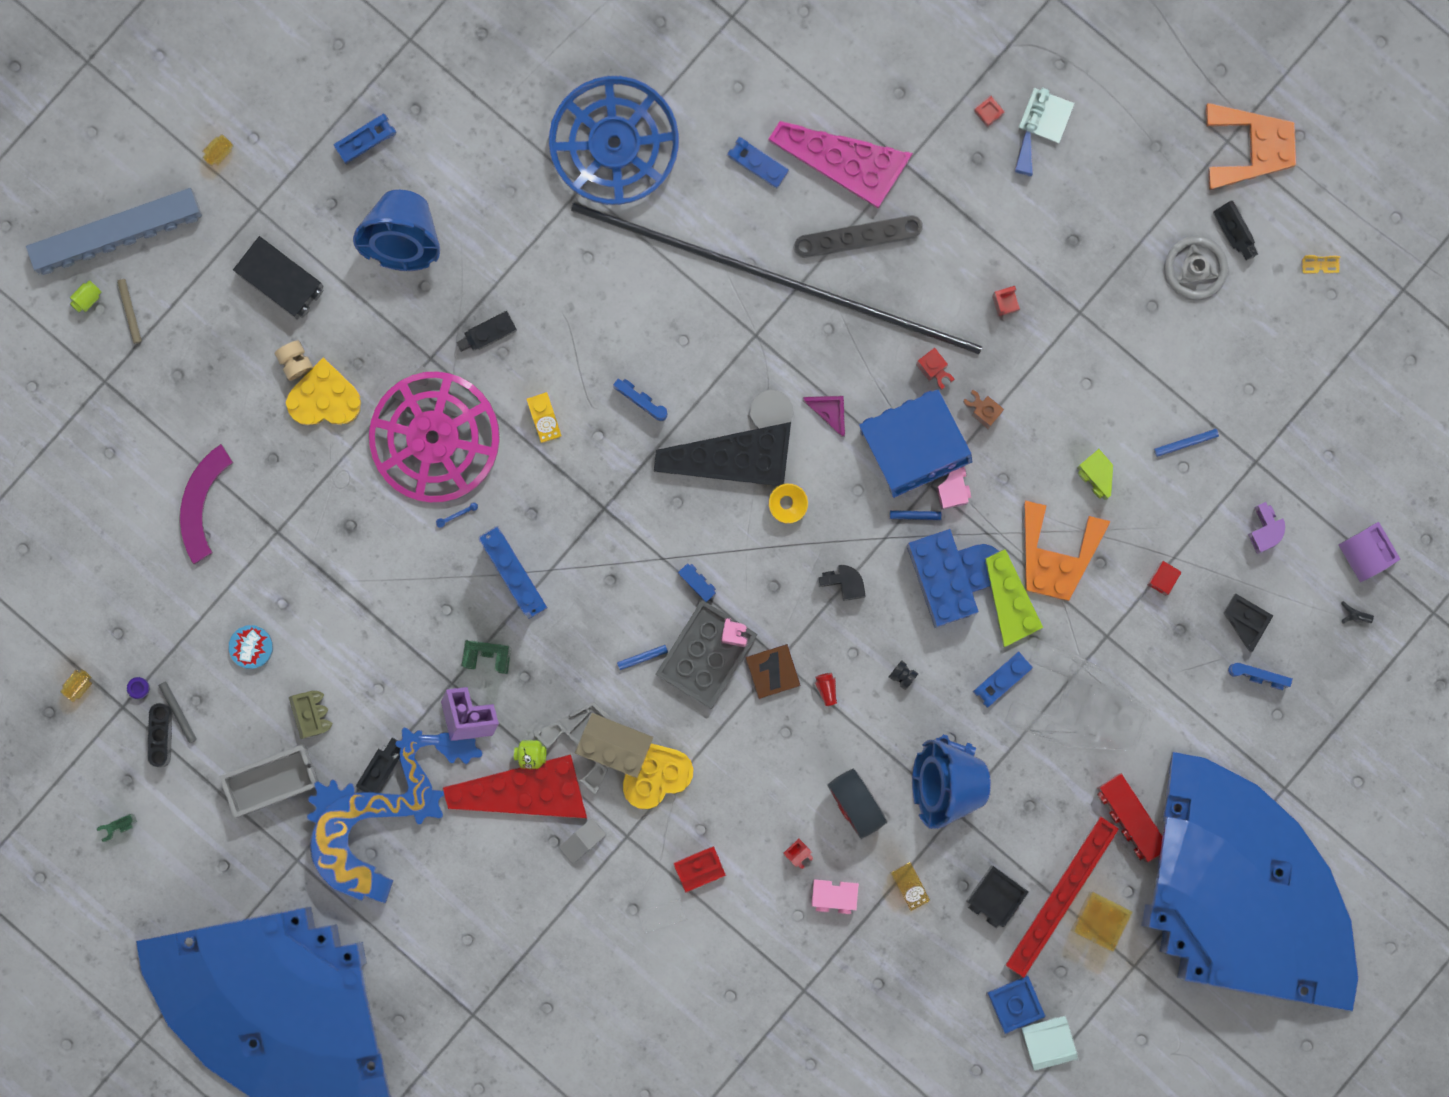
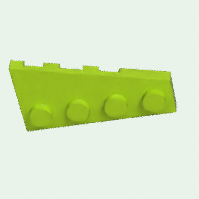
(1013, 607)

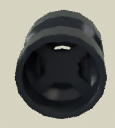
(903, 675)

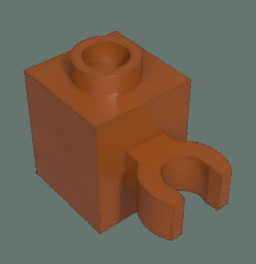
(986, 410)

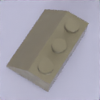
(614, 745)

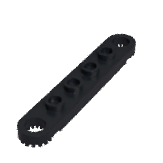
(858, 236)

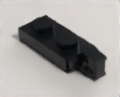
(1236, 229)
(487, 332)
(379, 768)

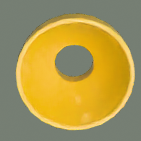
(798, 507)

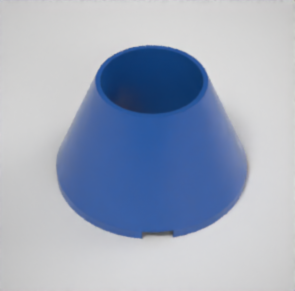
(399, 232)
(948, 784)

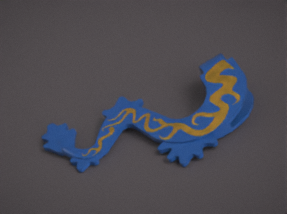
(342, 809)

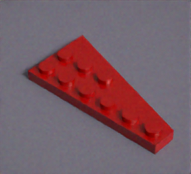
(541, 791)

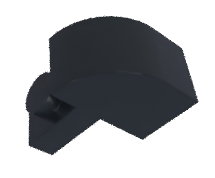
(849, 579)

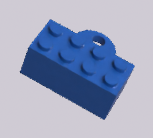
(949, 575)

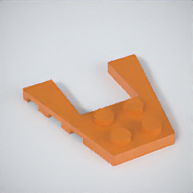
(1270, 141)
(1053, 572)

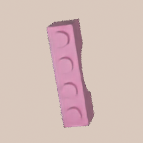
(953, 490)

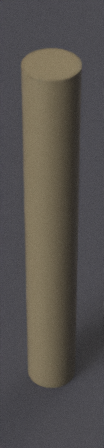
(130, 315)

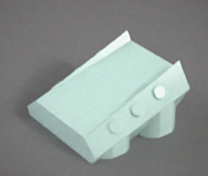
(1049, 1043)

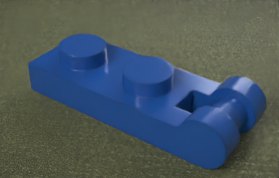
(364, 138)
(758, 163)
(642, 400)
(1258, 675)
(1003, 678)

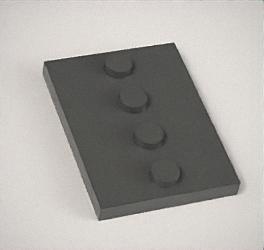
(700, 660)

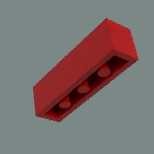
(1132, 816)

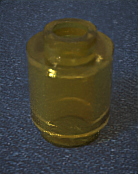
(217, 150)
(76, 685)

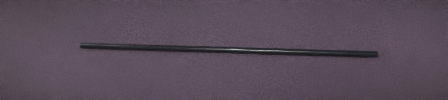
(776, 278)

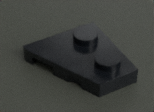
(1247, 620)

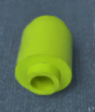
(85, 296)

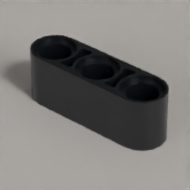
(153, 726)

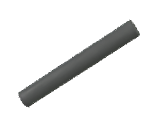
(177, 712)

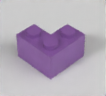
(464, 719)

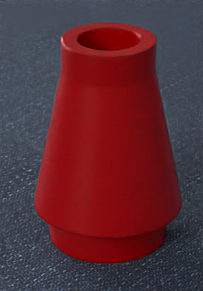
(827, 688)

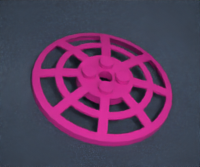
(448, 434)

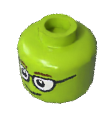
(530, 754)

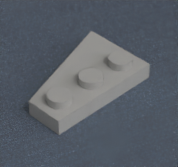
(428, 404)

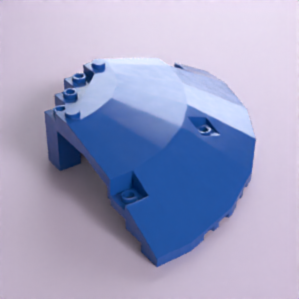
(1231, 908)
(275, 987)

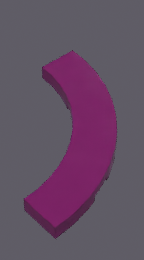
(194, 500)

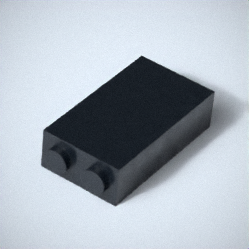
(279, 278)

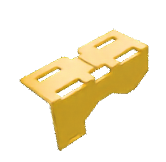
(1320, 265)

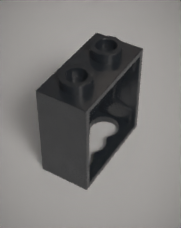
(996, 897)

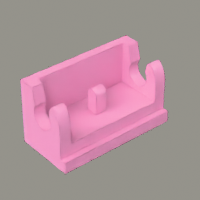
(731, 633)

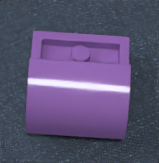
(1369, 552)

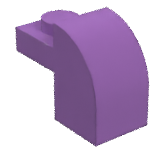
(1270, 533)

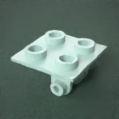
(1046, 115)

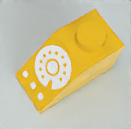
(544, 417)

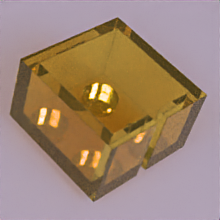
(1102, 921)

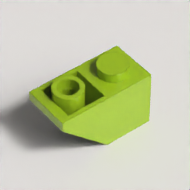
(1099, 473)

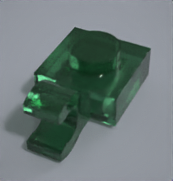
(122, 824)

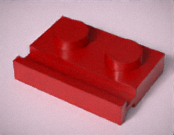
(699, 869)

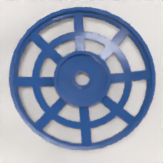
(613, 127)

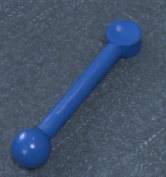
(441, 522)

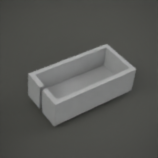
(269, 781)

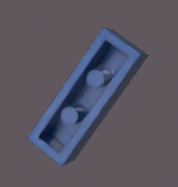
(697, 582)

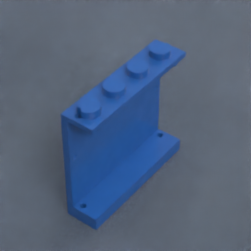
(916, 442)
(512, 572)

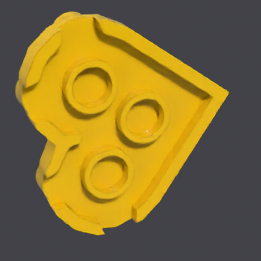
(323, 396)
(661, 773)

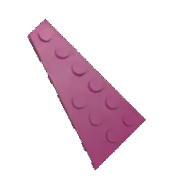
(851, 163)

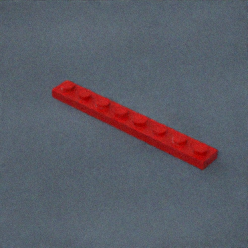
(1062, 896)

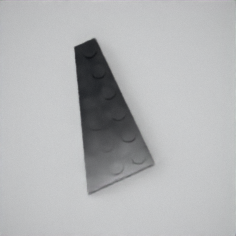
(745, 456)

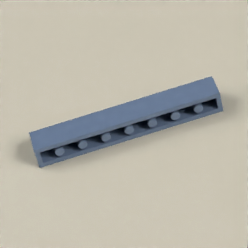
(114, 231)

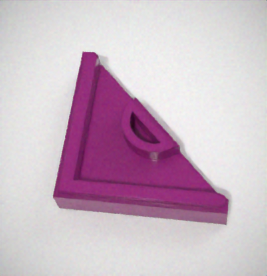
(830, 410)

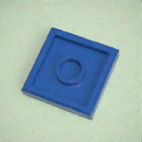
(1016, 1004)

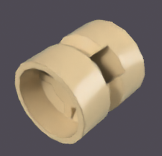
(293, 360)

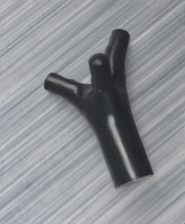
(1356, 615)

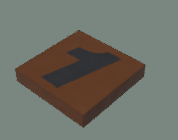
(773, 671)

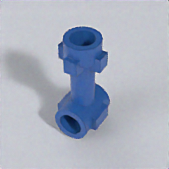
(967, 749)

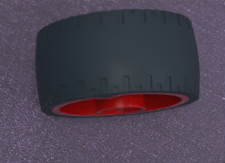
(857, 803)

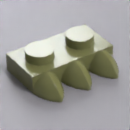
(308, 714)

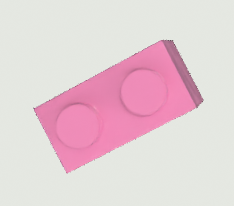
(839, 897)

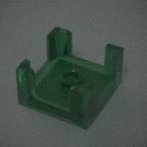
(487, 650)

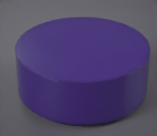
(138, 688)

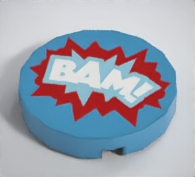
(250, 647)

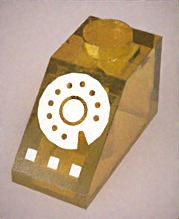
(910, 886)

